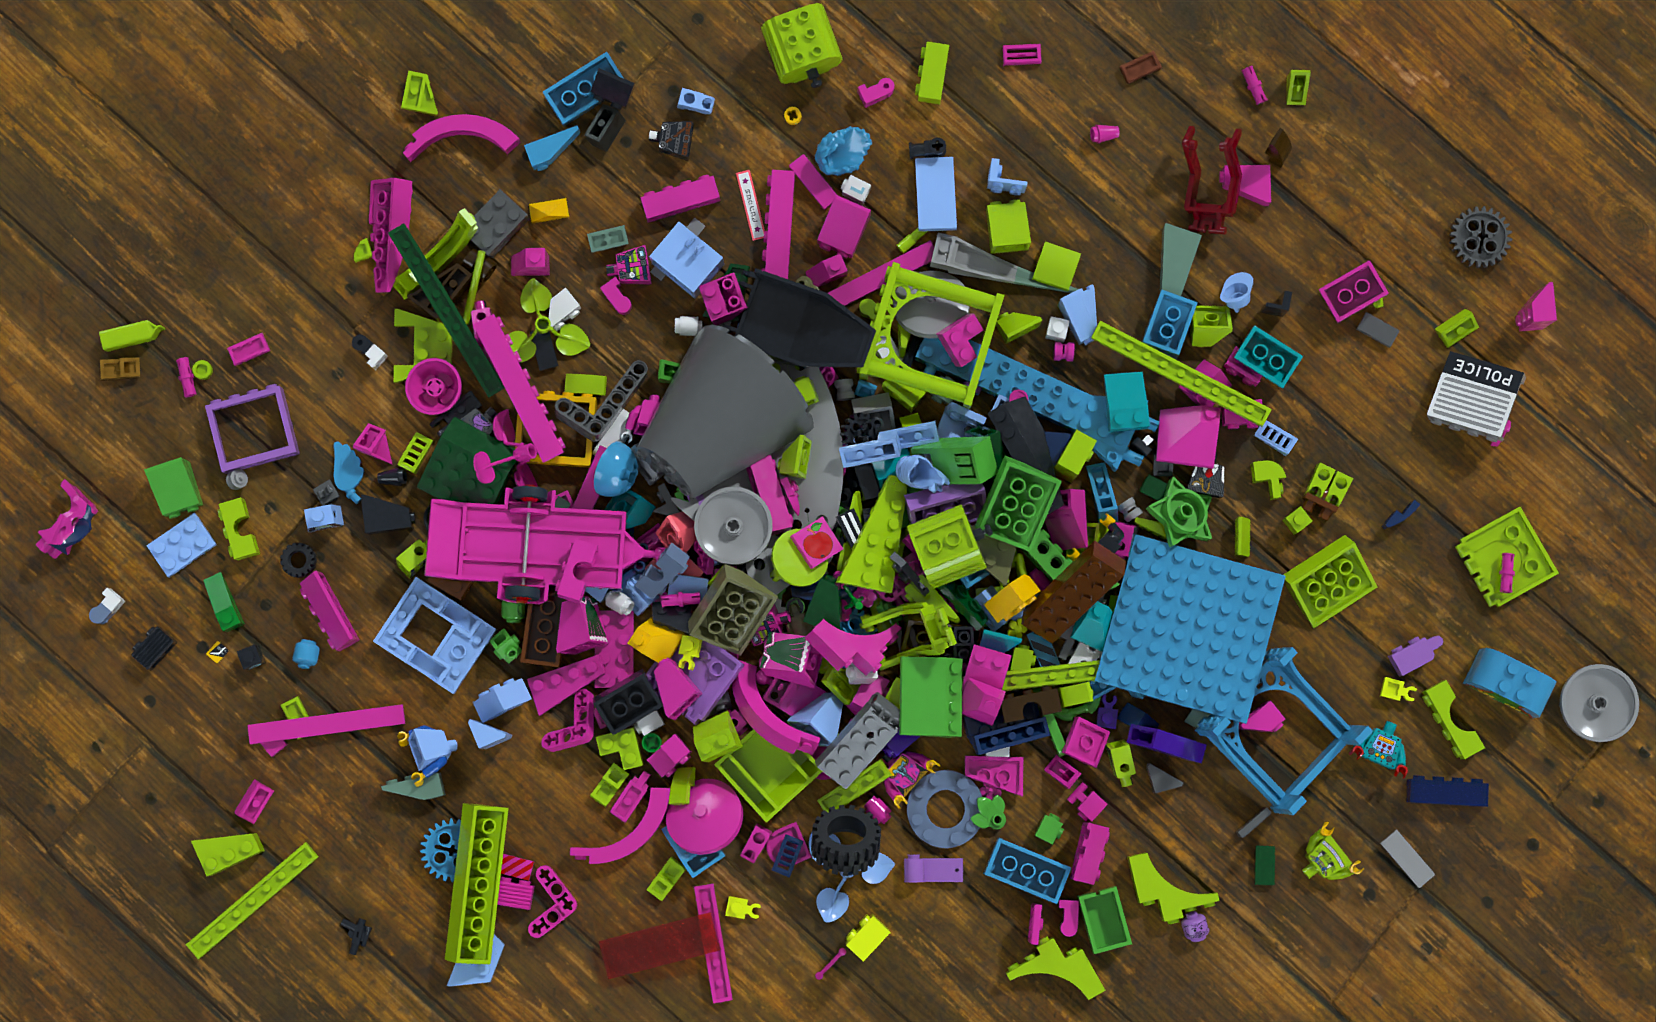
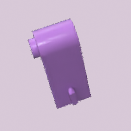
(933, 869)

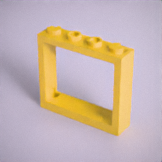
(563, 460)

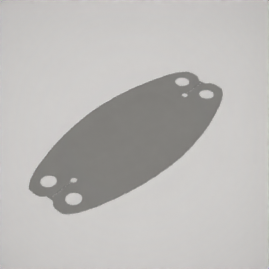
(824, 475)

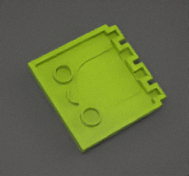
(1512, 535)

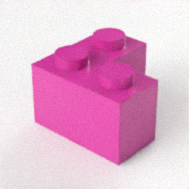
(956, 338)
(669, 756)

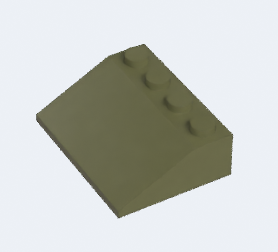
(731, 610)

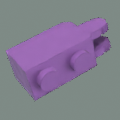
(1414, 655)

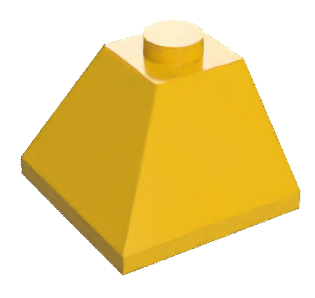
(655, 640)

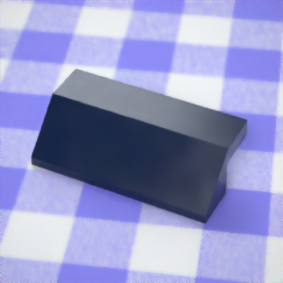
(999, 736)

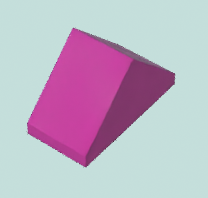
(1062, 772)

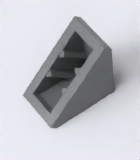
(1160, 780)

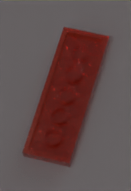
(659, 945)

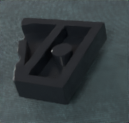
(672, 616)

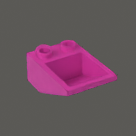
(791, 696)

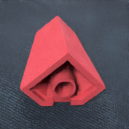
(677, 529)

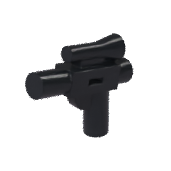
(358, 933)

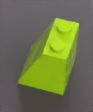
(1008, 227)

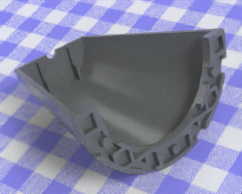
(721, 413)

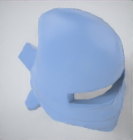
(920, 473)

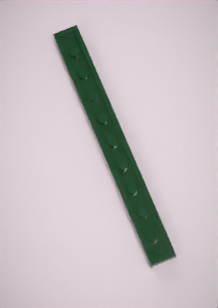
(446, 310)

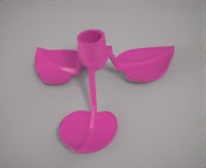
(523, 453)

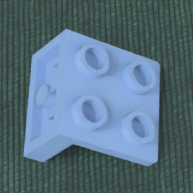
(998, 184)
(955, 419)

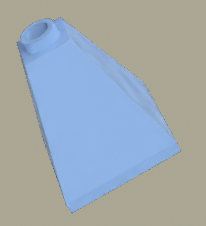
(819, 718)

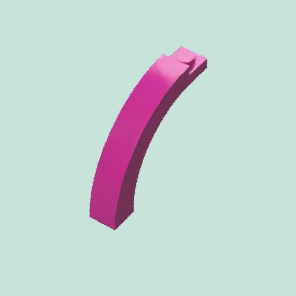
(461, 125)
(763, 720)
(643, 832)

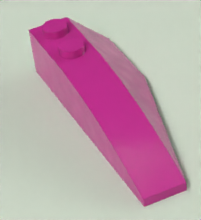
(387, 210)

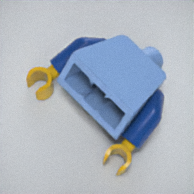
(429, 750)

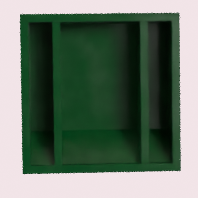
(451, 467)

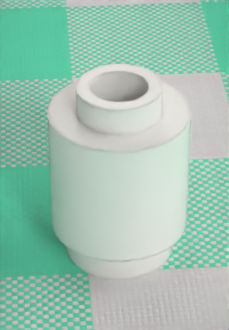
(687, 325)
(619, 602)

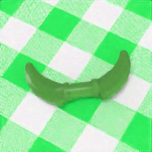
(1069, 714)

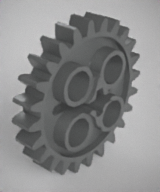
(1464, 234)

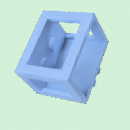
(686, 259)

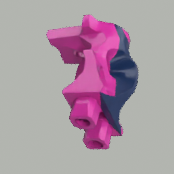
(64, 532)

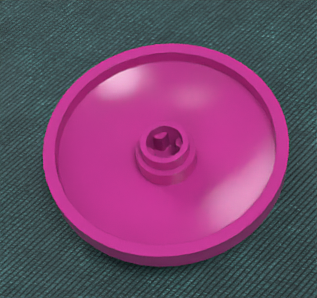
(708, 820)

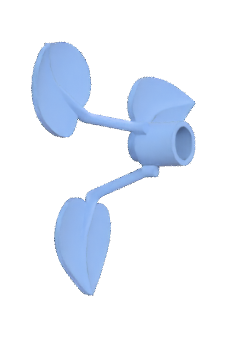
(833, 903)

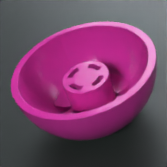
(426, 381)

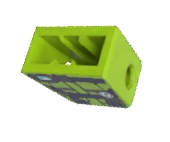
(409, 561)

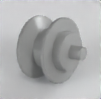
(236, 479)

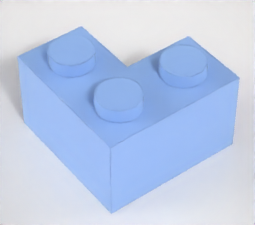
(501, 699)

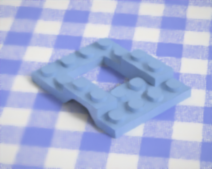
(457, 650)

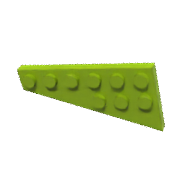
(879, 538)

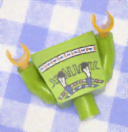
(1327, 857)

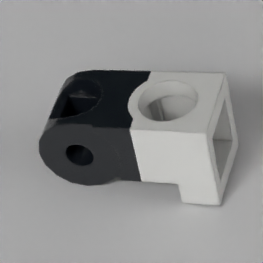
(367, 347)

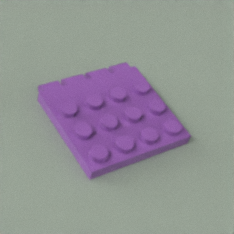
(712, 675)

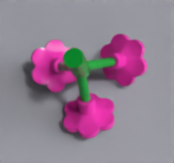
(860, 598)

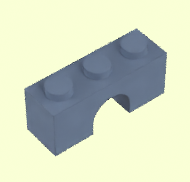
(654, 581)

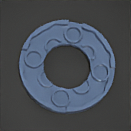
(918, 803)

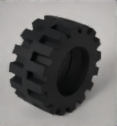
(290, 551)

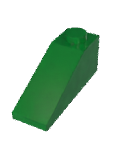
(223, 603)

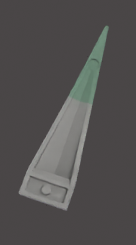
(967, 260)

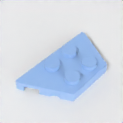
(477, 973)

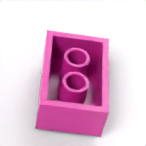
(1353, 291)

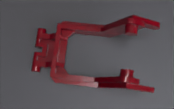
(1211, 214)

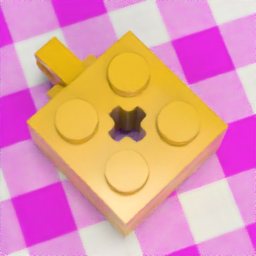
(1012, 598)

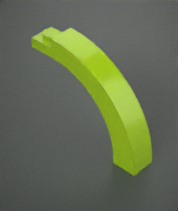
(442, 253)

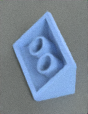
(486, 735)

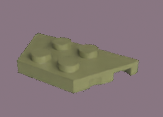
(997, 556)

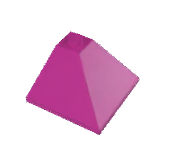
(1188, 435)

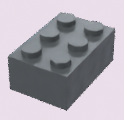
(497, 223)

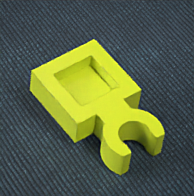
(689, 648)
(1394, 689)
(738, 908)

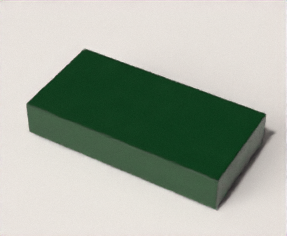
(1264, 865)

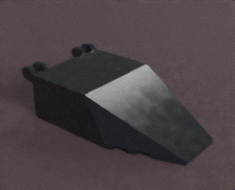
(801, 324)

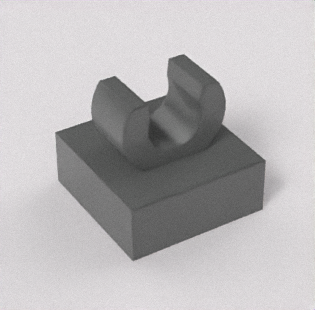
(326, 492)

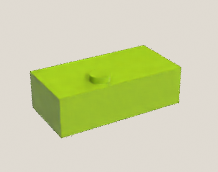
(1074, 456)

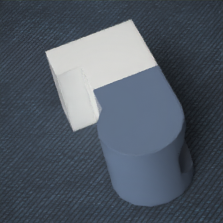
(107, 607)

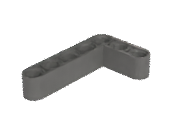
(608, 406)

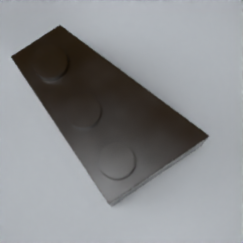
(455, 282)

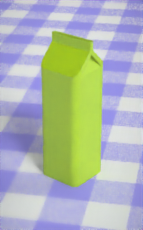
(129, 335)

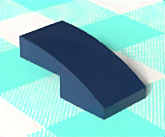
(1397, 517)

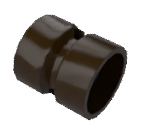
(487, 269)

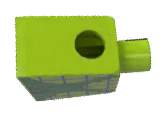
(1119, 754)

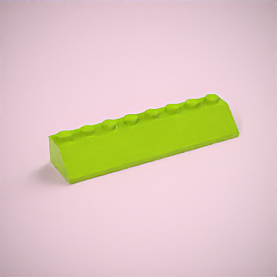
(476, 884)

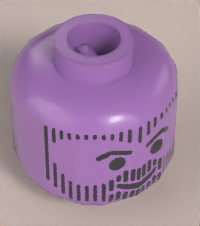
(1195, 926)

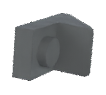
(664, 496)

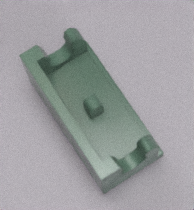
(608, 238)

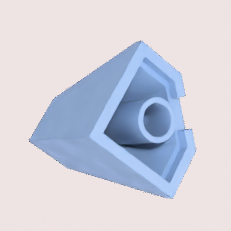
(1080, 310)

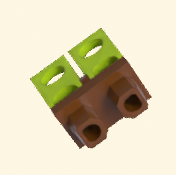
(1326, 498)

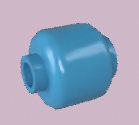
(306, 653)

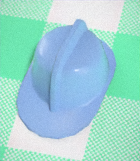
(1237, 291)

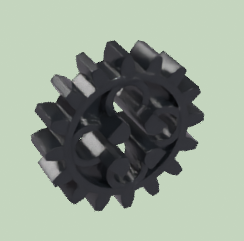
(860, 421)

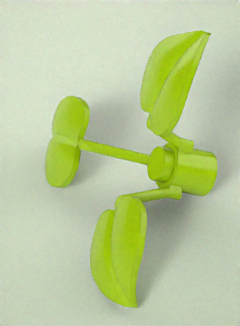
(537, 298)

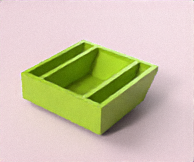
(767, 774)

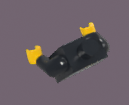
(1110, 540)

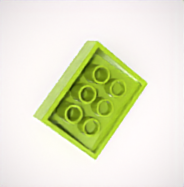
(1329, 581)

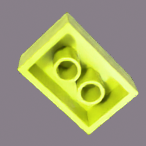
(867, 936)

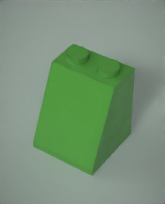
(174, 487)

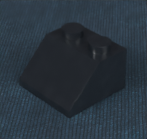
(612, 89)

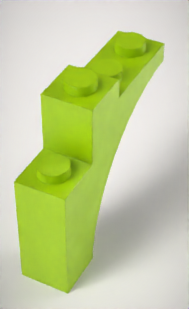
(1171, 900)
(1050, 960)

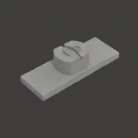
(1407, 859)

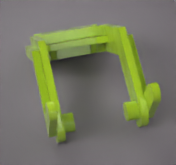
(934, 622)

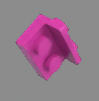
(1235, 368)

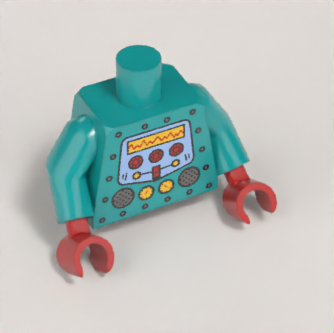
(1383, 749)

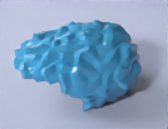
(842, 151)

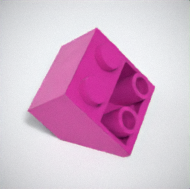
(723, 299)

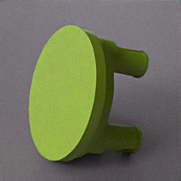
(790, 564)

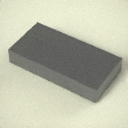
(1377, 330)
(1253, 822)

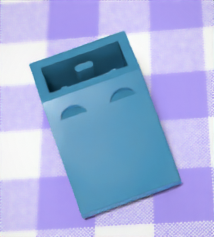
(694, 862)

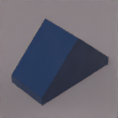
(1133, 715)

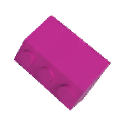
(1538, 310)

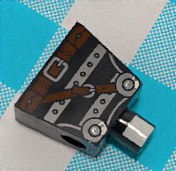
(674, 138)

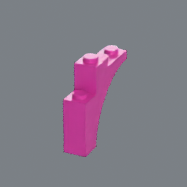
(846, 648)

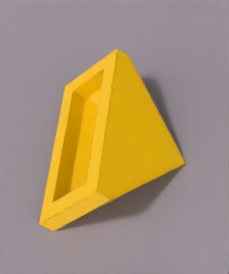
(549, 210)

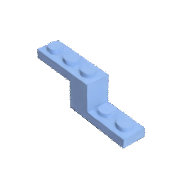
(889, 444)

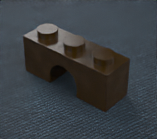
(1047, 700)

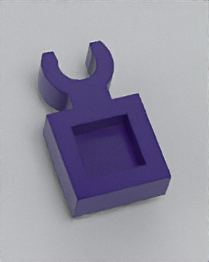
(1107, 716)

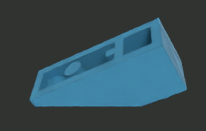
(547, 150)
(1102, 492)

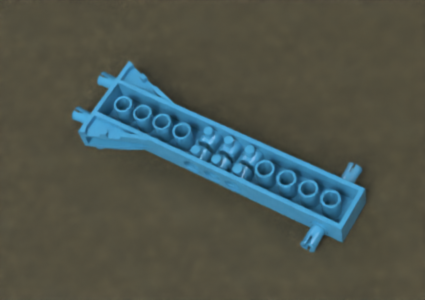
(1047, 396)

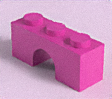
(579, 554)

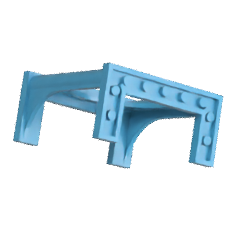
(1280, 663)

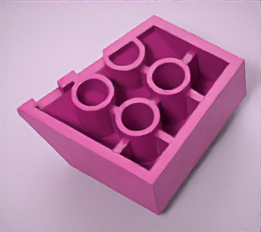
(1089, 853)

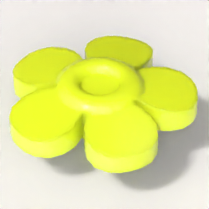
(1017, 628)

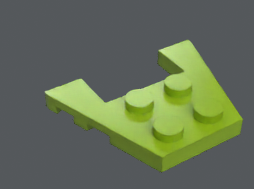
(430, 341)

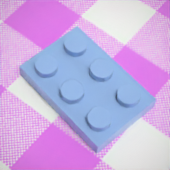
(181, 545)

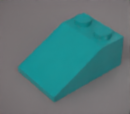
(1126, 402)

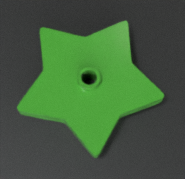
(1182, 513)

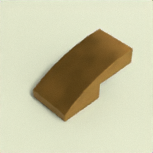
(120, 368)

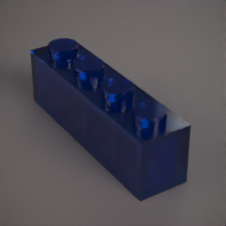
(1447, 792)

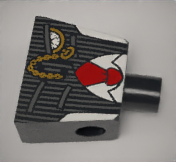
(1207, 480)

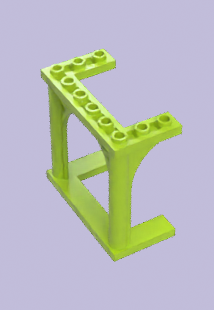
(901, 277)

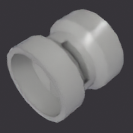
(844, 389)
(1128, 505)

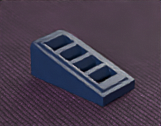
(791, 865)

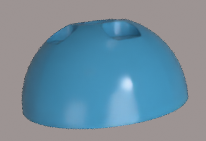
(615, 470)

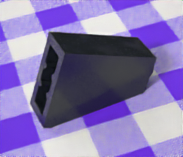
(385, 516)

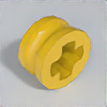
(787, 117)

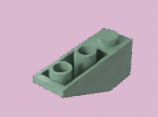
(430, 789)

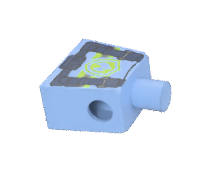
(323, 517)

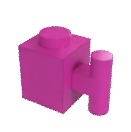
(1090, 805)

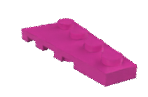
(557, 685)

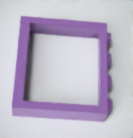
(262, 458)

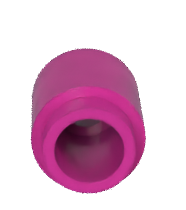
(878, 809)

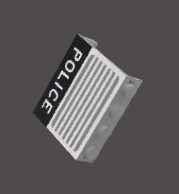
(1475, 396)

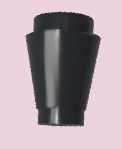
(393, 477)

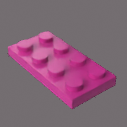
(616, 654)

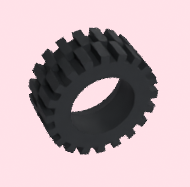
(846, 857)

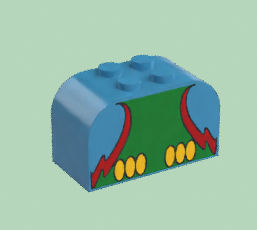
(1510, 682)

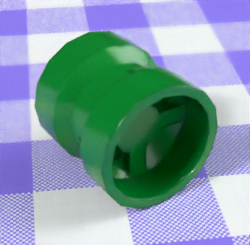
(651, 742)

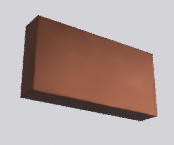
(1140, 67)

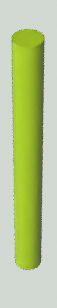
(473, 286)

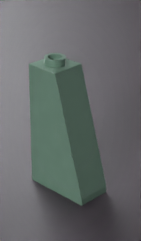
(1176, 257)

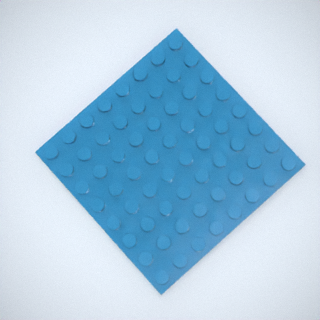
(1190, 629)

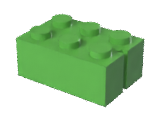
(1104, 920)

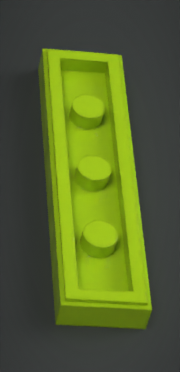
(864, 782)

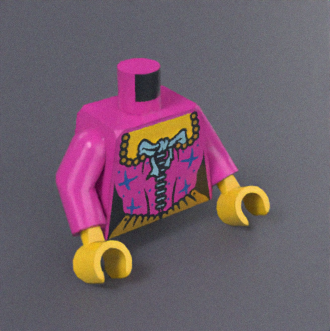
(906, 773)

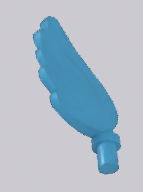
(347, 470)

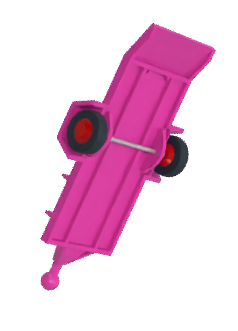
(526, 544)

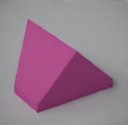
(373, 443)

